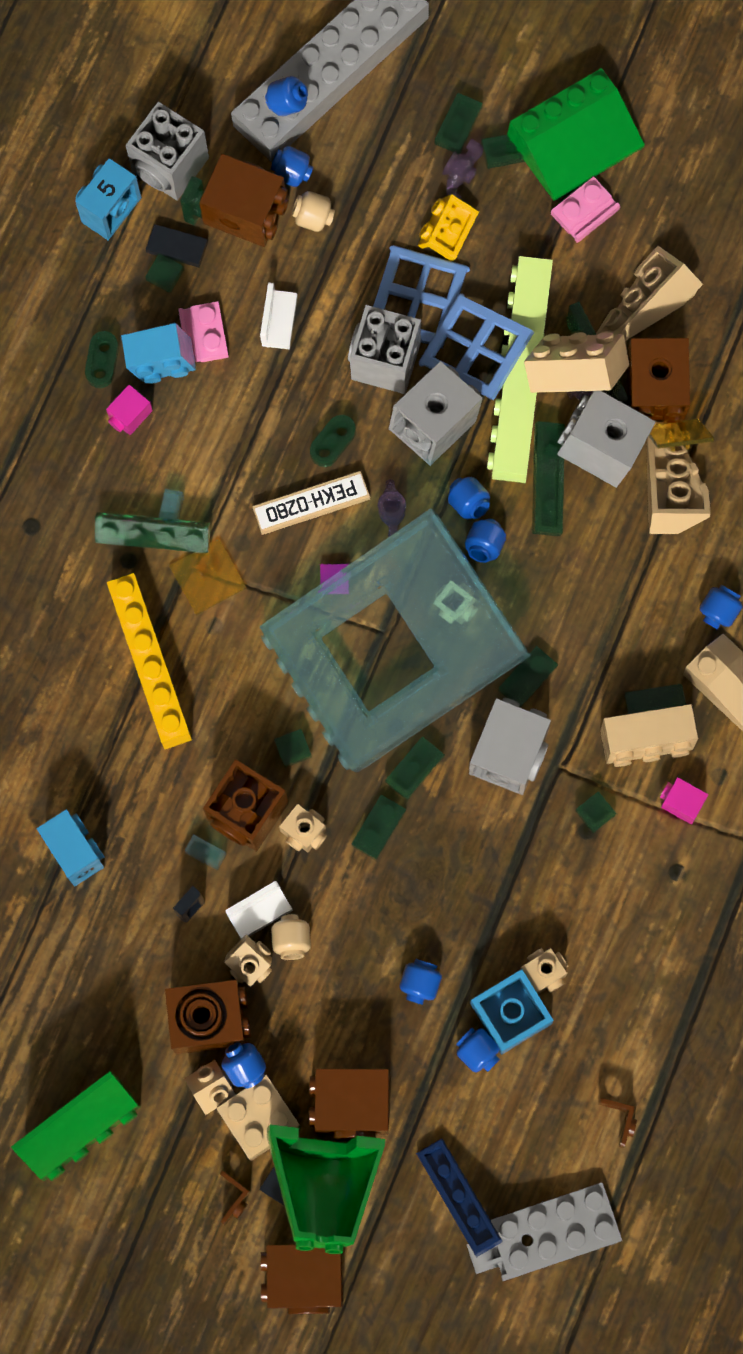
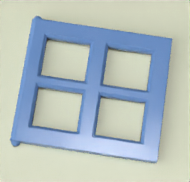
(418, 295)
(477, 345)

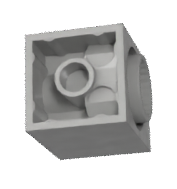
(167, 151)
(384, 349)
(435, 412)
(604, 437)
(511, 746)

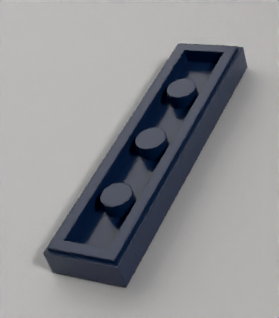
(459, 1197)

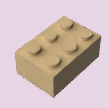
(577, 362)
(649, 735)

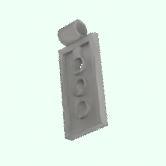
(558, 1230)

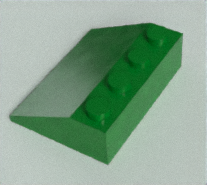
(576, 134)
(77, 1127)

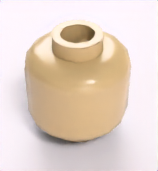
(313, 211)
(291, 937)

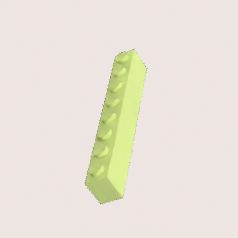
(517, 402)

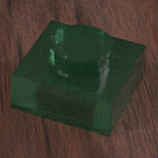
(164, 273)
(293, 748)
(596, 812)

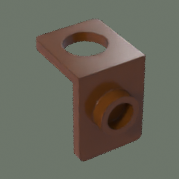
(630, 1123)
(240, 1204)

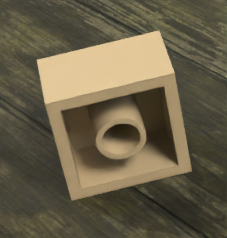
(252, 1112)

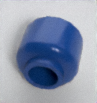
(286, 96)
(292, 165)
(469, 498)
(485, 540)
(721, 607)
(420, 981)
(478, 1050)
(243, 1065)

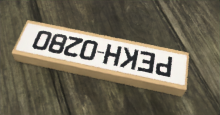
(311, 502)

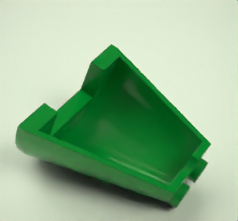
(324, 1185)

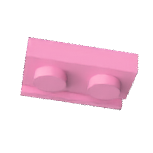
(585, 209)
(206, 331)

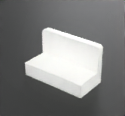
(278, 318)
(258, 910)

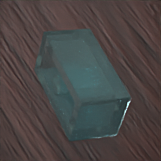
(171, 504)
(205, 852)

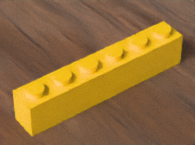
(149, 661)

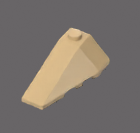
(659, 289)
(674, 490)
(719, 676)

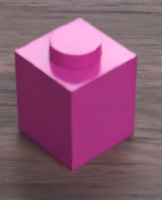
(128, 410)
(683, 800)

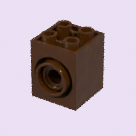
(244, 200)
(661, 397)
(245, 806)
(226, 1022)
(350, 1102)
(301, 1279)

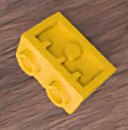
(448, 226)

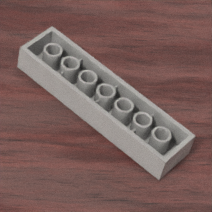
(329, 68)

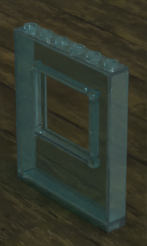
(443, 608)

